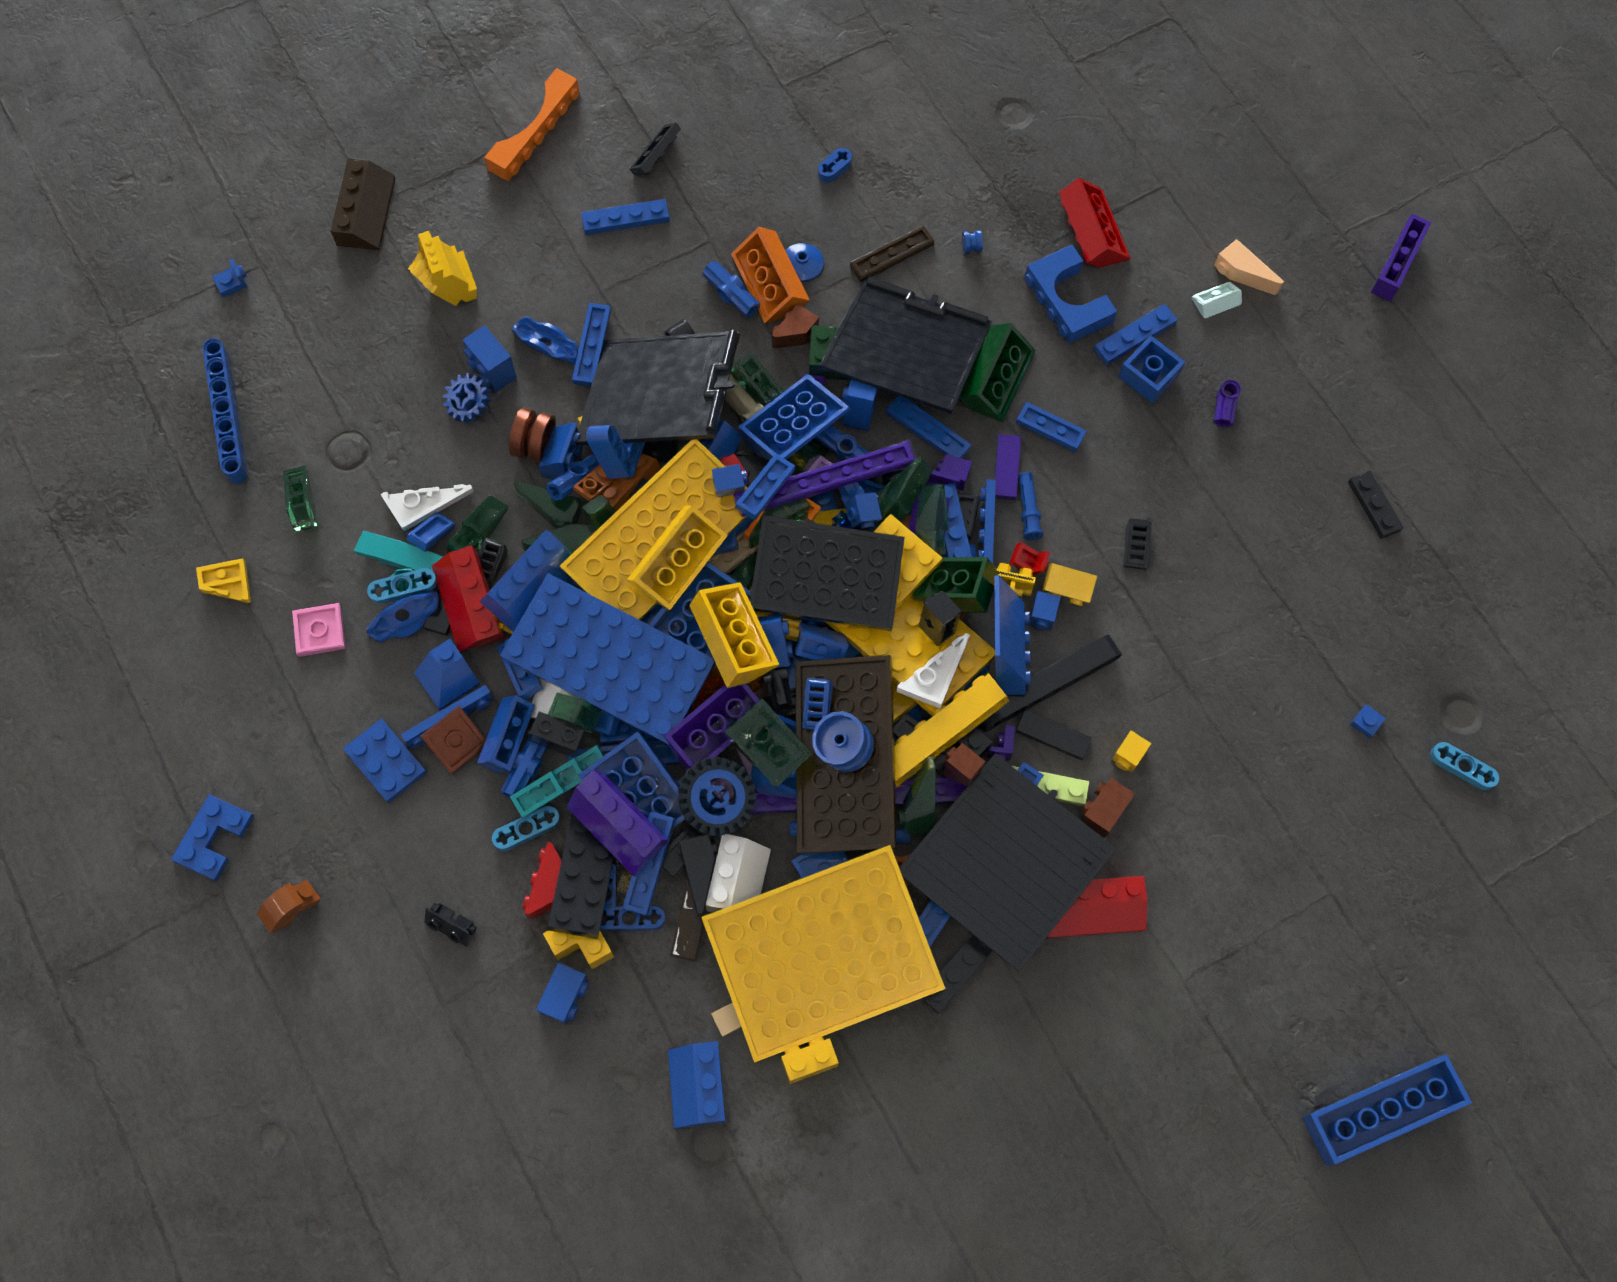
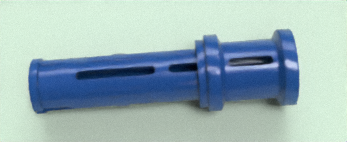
(1030, 515)

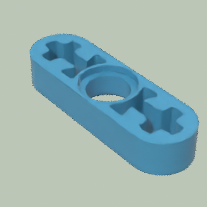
(393, 580)
(1477, 780)
(506, 829)

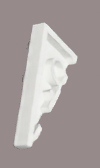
(416, 506)
(933, 680)

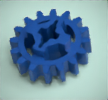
(467, 400)

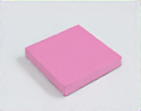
(318, 629)

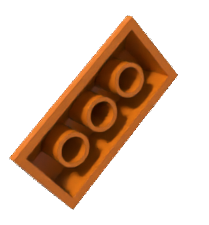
(769, 274)

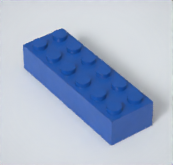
(1386, 1110)

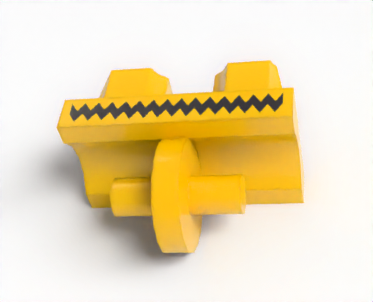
(1020, 583)

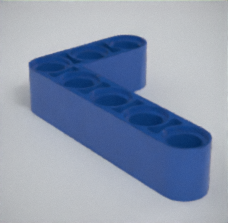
(614, 455)

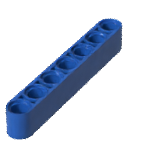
(228, 418)

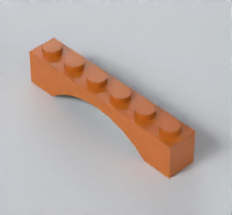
(509, 154)

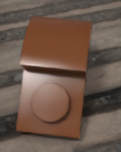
(285, 903)

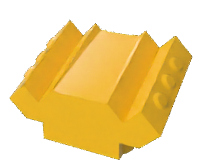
(443, 270)

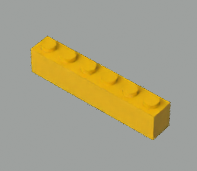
(947, 726)

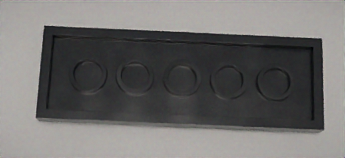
(581, 884)

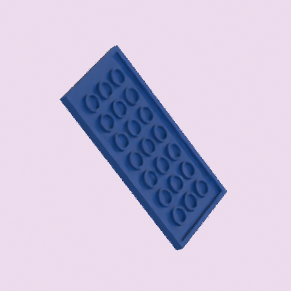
(608, 658)

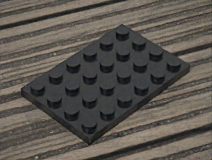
(827, 573)

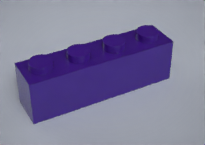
(1401, 257)

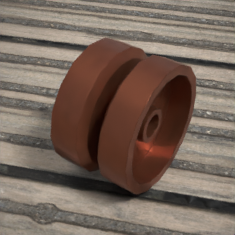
(530, 434)

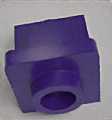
(1006, 741)

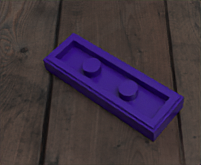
(1007, 466)

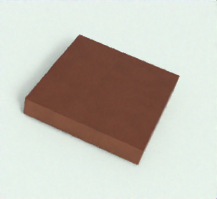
(454, 739)

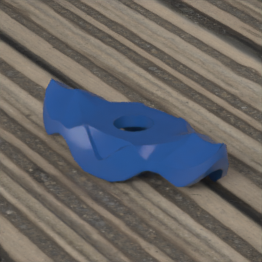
(534, 332)
(418, 605)

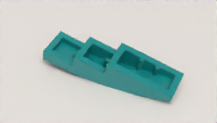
(394, 552)
(554, 783)

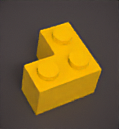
(595, 950)

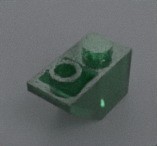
(806, 456)

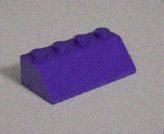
(701, 733)
(616, 822)

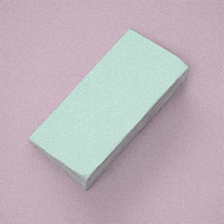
(1217, 299)

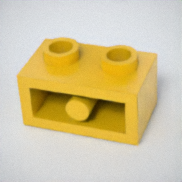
(1069, 584)
(809, 1060)

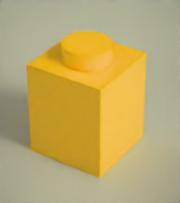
(1131, 752)

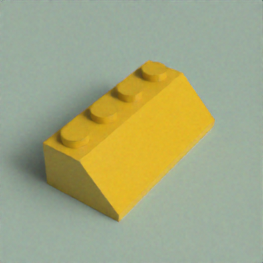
(677, 557)
(733, 634)

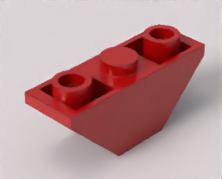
(543, 883)

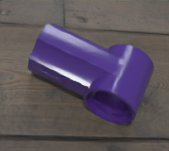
(1226, 404)

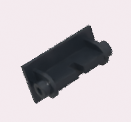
(440, 919)

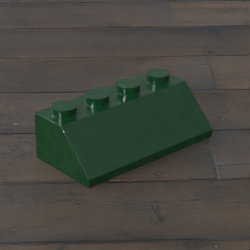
(997, 372)

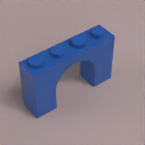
(1072, 320)

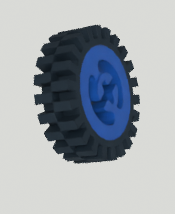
(699, 778)

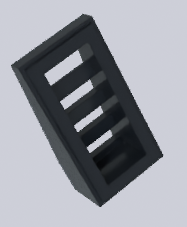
(1137, 529)
(499, 558)

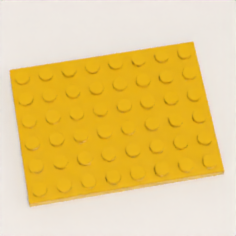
(822, 953)

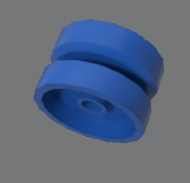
(842, 741)

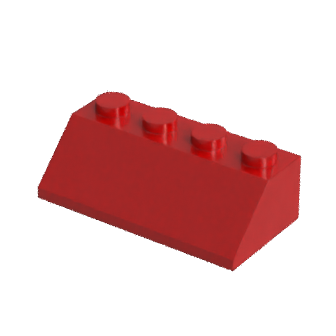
(1093, 224)
(461, 589)
(1106, 908)

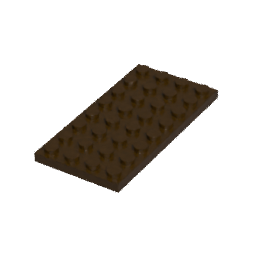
(856, 807)

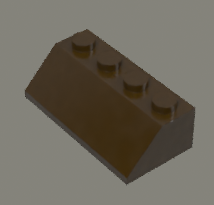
(362, 205)

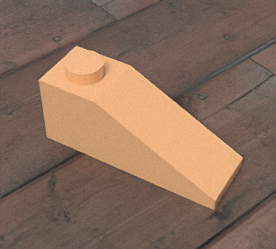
(1245, 268)

